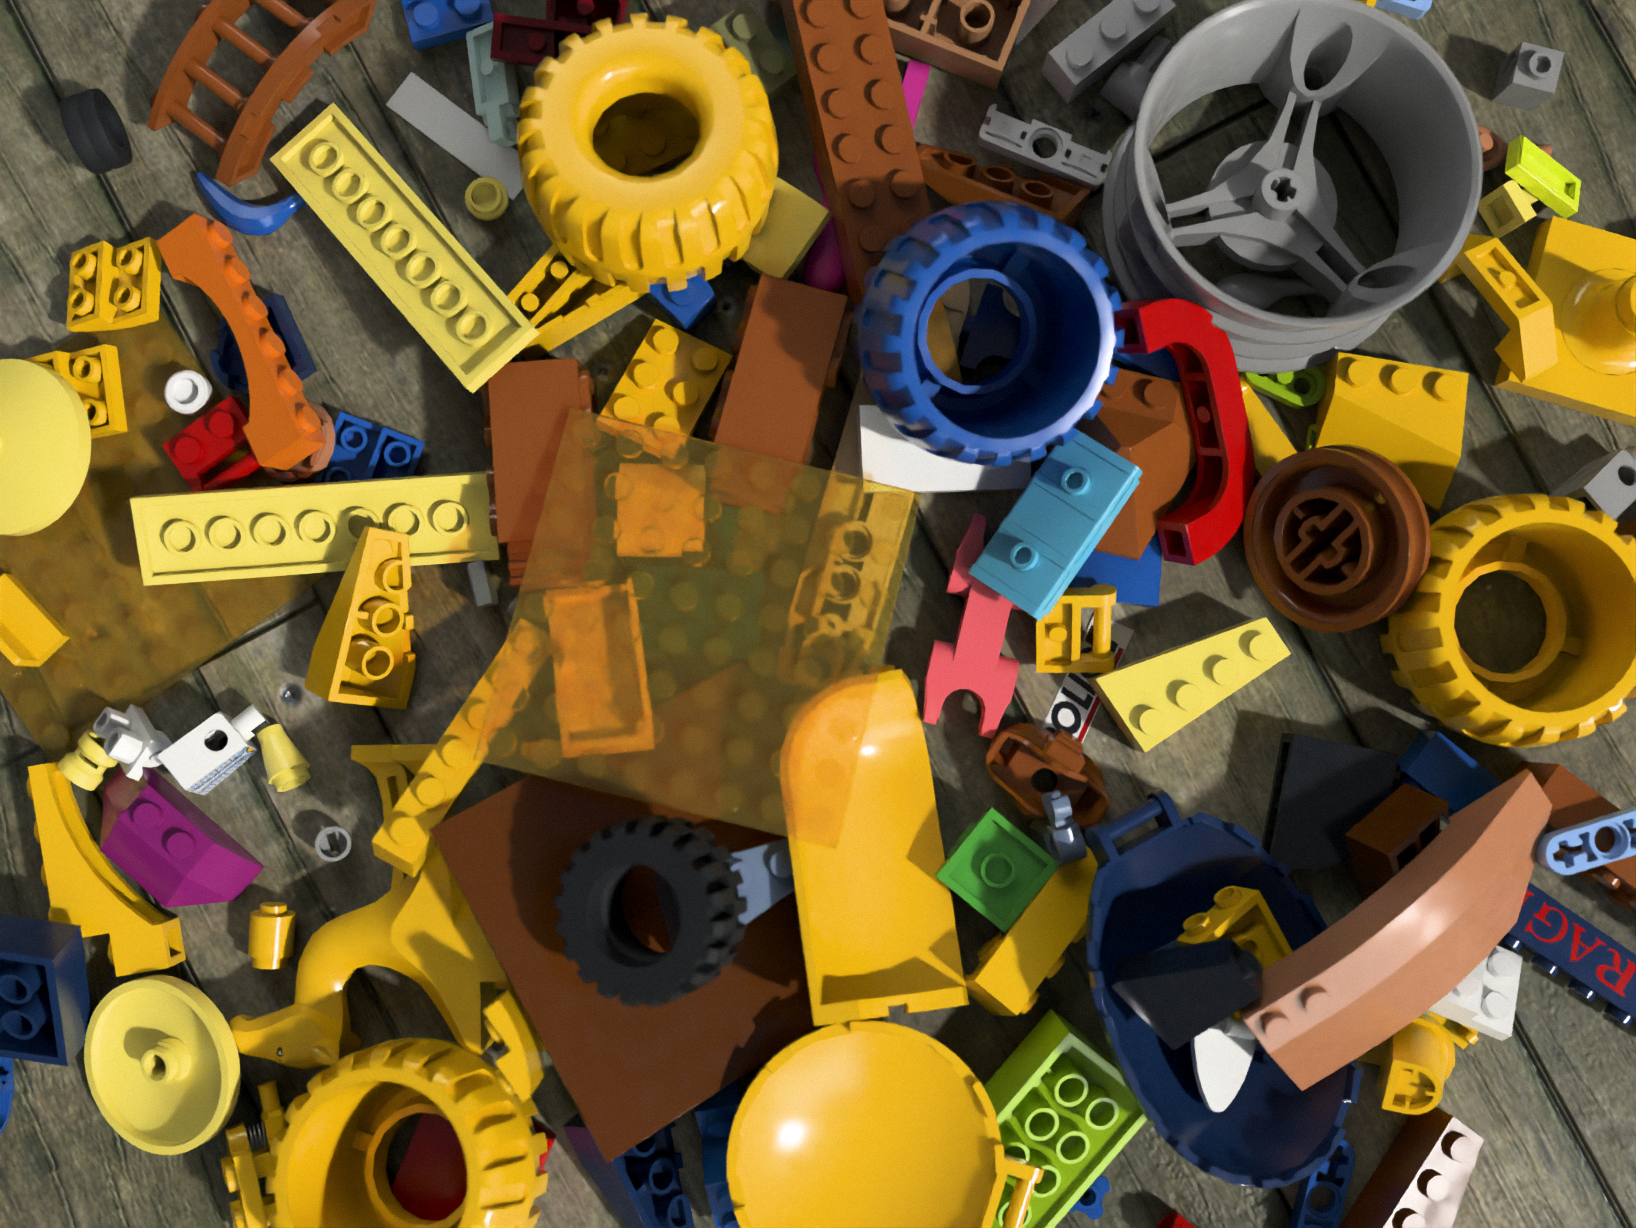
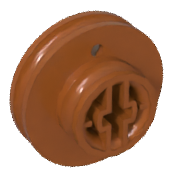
(1322, 514)

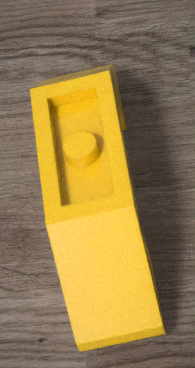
(1516, 298)

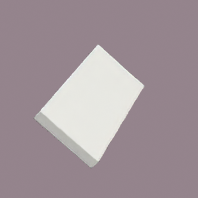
(895, 461)

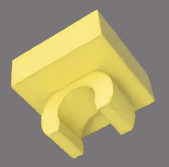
(1507, 208)

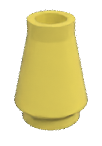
(282, 759)

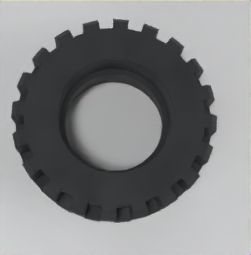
(595, 916)

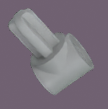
(1130, 80)

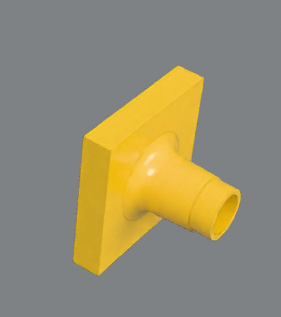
(1593, 300)

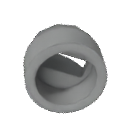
(323, 846)

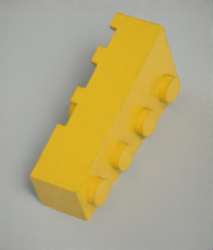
(1033, 945)

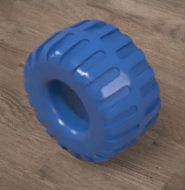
(1061, 345)

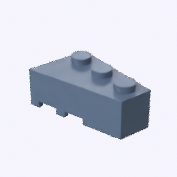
(766, 880)

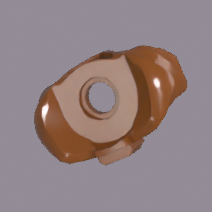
(1027, 748)

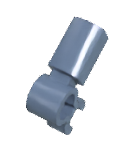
(1060, 833)

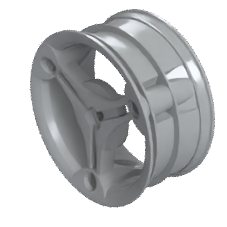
(1307, 64)

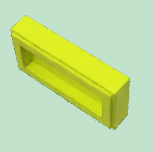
(1543, 176)

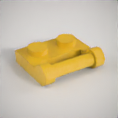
(1060, 632)

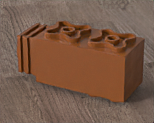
(784, 360)
(524, 426)

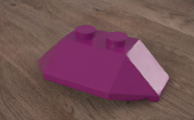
(171, 843)

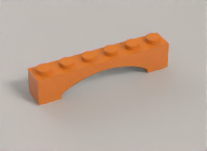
(280, 420)

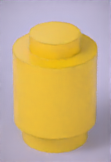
(271, 935)

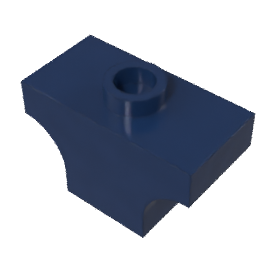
(989, 334)

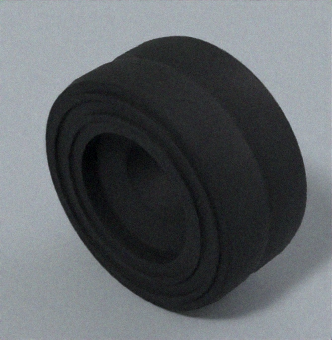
(96, 131)

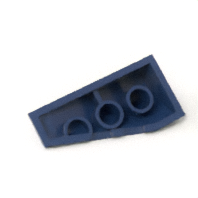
(640, 1182)

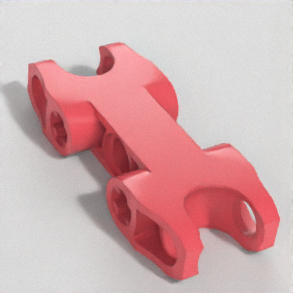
(975, 656)

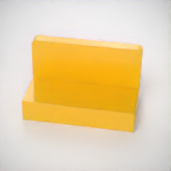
(26, 628)

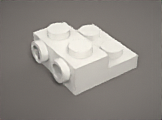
(1486, 996)

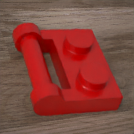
(209, 443)

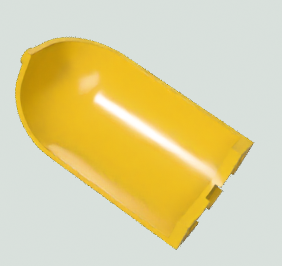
(872, 909)

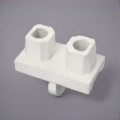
(131, 739)

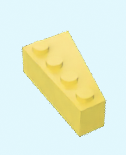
(1181, 683)

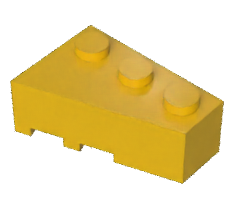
(564, 301)

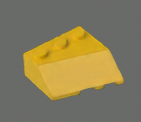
(1400, 412)

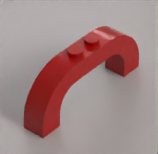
(1215, 418)

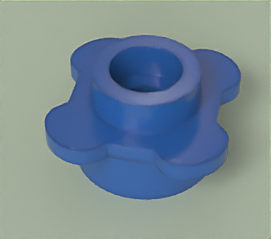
(1093, 1203)

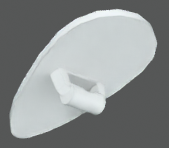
(1222, 1061)

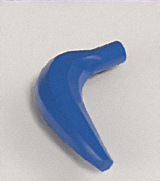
(244, 216)

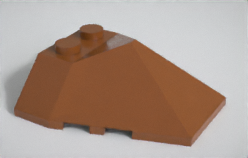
(1150, 427)

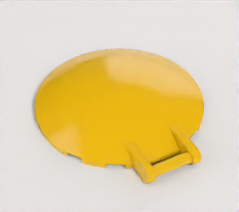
(870, 1134)

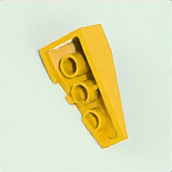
(365, 638)

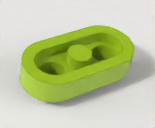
(1282, 386)

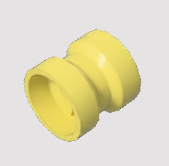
(87, 762)

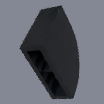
(1319, 797)

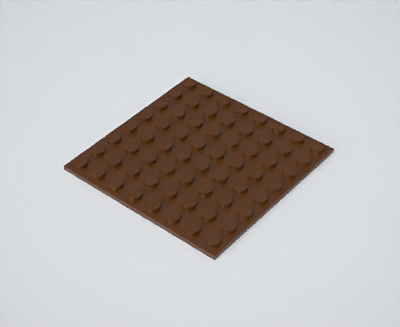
(621, 1062)

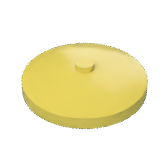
(41, 446)
(162, 1064)

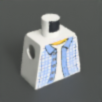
(197, 756)

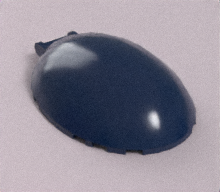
(1140, 904)

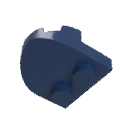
(227, 358)

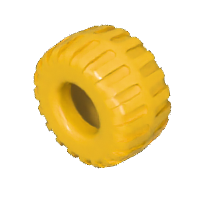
(660, 224)
(1589, 607)
(341, 1132)

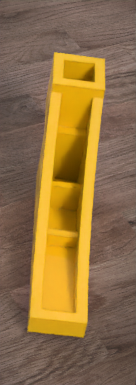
(87, 887)

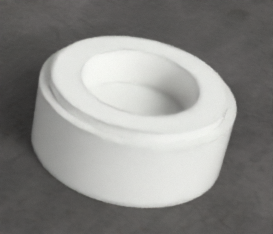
(188, 392)

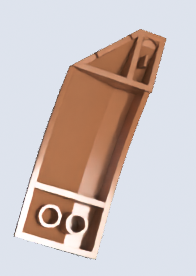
(1405, 940)

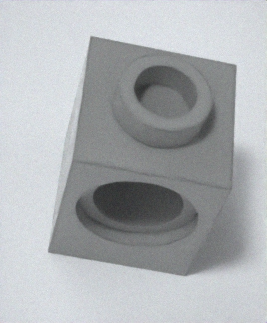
(1527, 76)

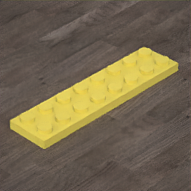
(404, 248)
(309, 526)

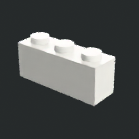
(1103, 43)

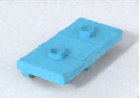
(1056, 524)

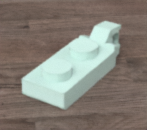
(493, 88)

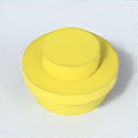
(486, 198)

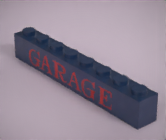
(1578, 951)

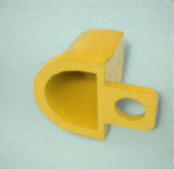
(1413, 1066)

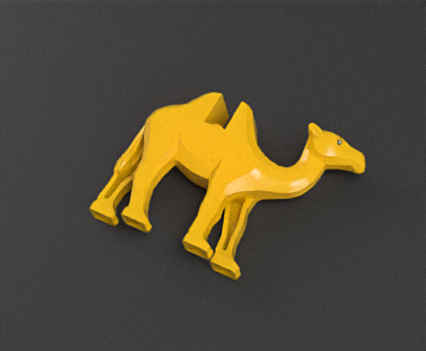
(413, 929)

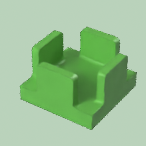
(996, 868)

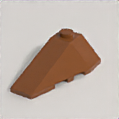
(962, 181)

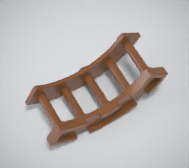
(282, 80)

